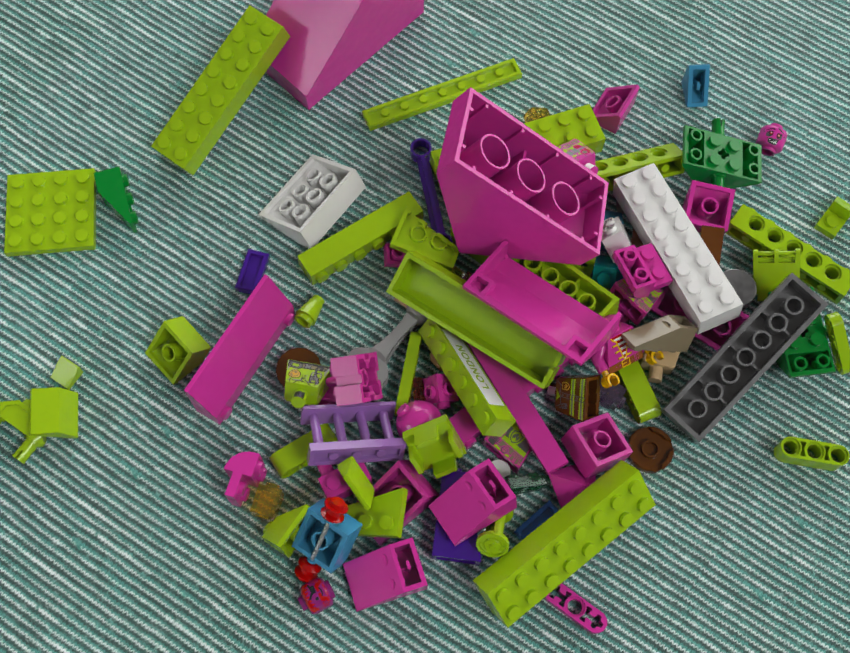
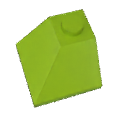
(283, 530)

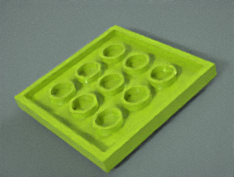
(50, 212)

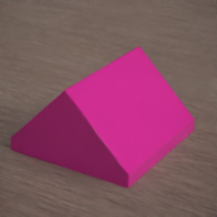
(615, 106)

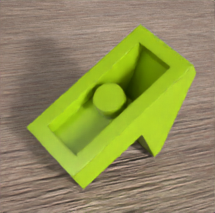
(834, 218)

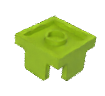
(434, 446)

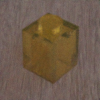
(267, 501)

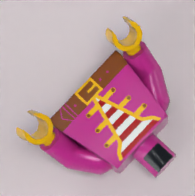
(617, 355)

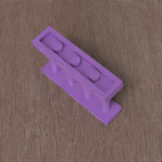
(362, 450)

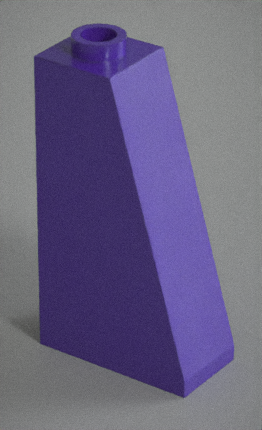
(443, 548)

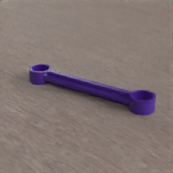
(428, 186)

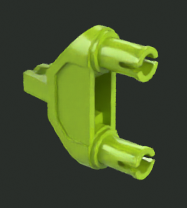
(18, 415)

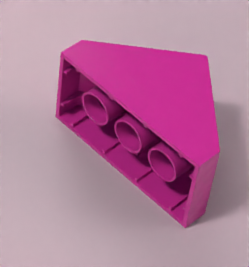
(332, 40)
(516, 188)

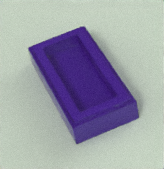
(252, 271)

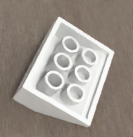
(313, 200)

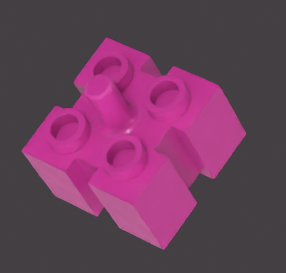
(355, 379)

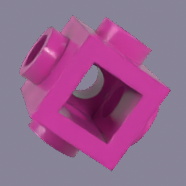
(439, 391)

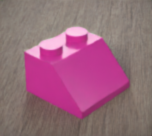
(708, 205)

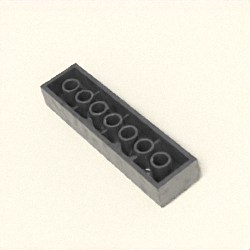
(744, 357)

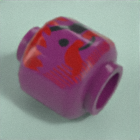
(316, 596)

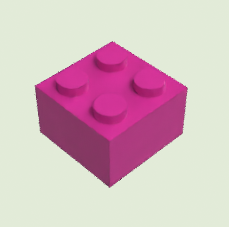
(596, 445)

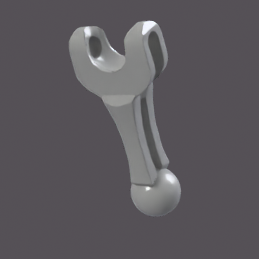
(390, 343)

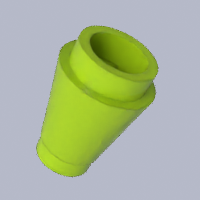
(309, 312)

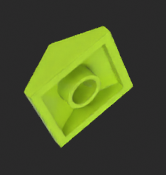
(53, 413)

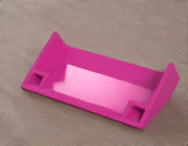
(540, 307)
(240, 351)

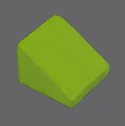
(66, 373)

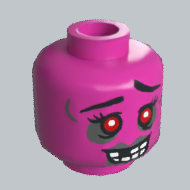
(772, 139)

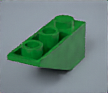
(113, 190)

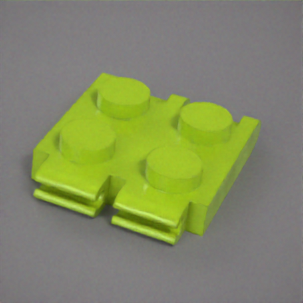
(771, 271)

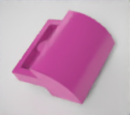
(642, 269)
(243, 470)

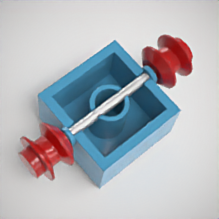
(325, 538)

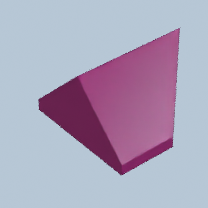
(569, 483)

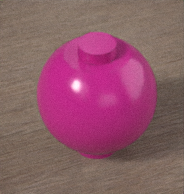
(415, 414)

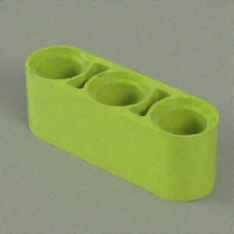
(639, 393)
(820, 449)
(294, 455)

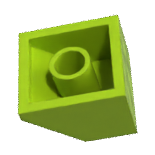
(177, 349)

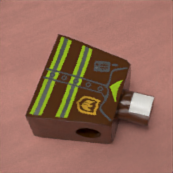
(577, 396)

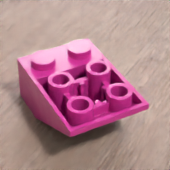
(473, 502)
(385, 574)

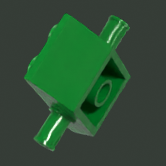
(720, 158)
(808, 353)

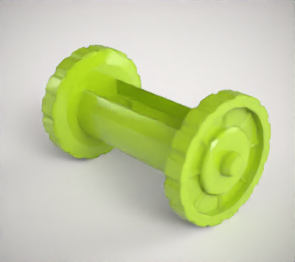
(493, 541)

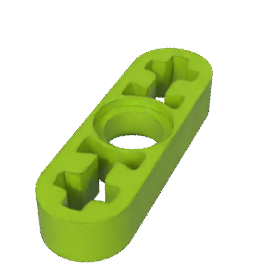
(838, 341)

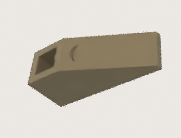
(664, 334)

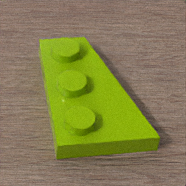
(415, 235)
(384, 517)

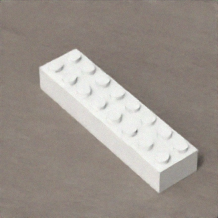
(661, 220)

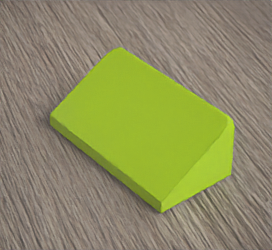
(357, 481)

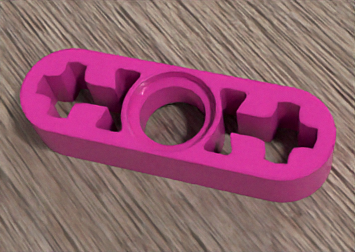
(586, 623)

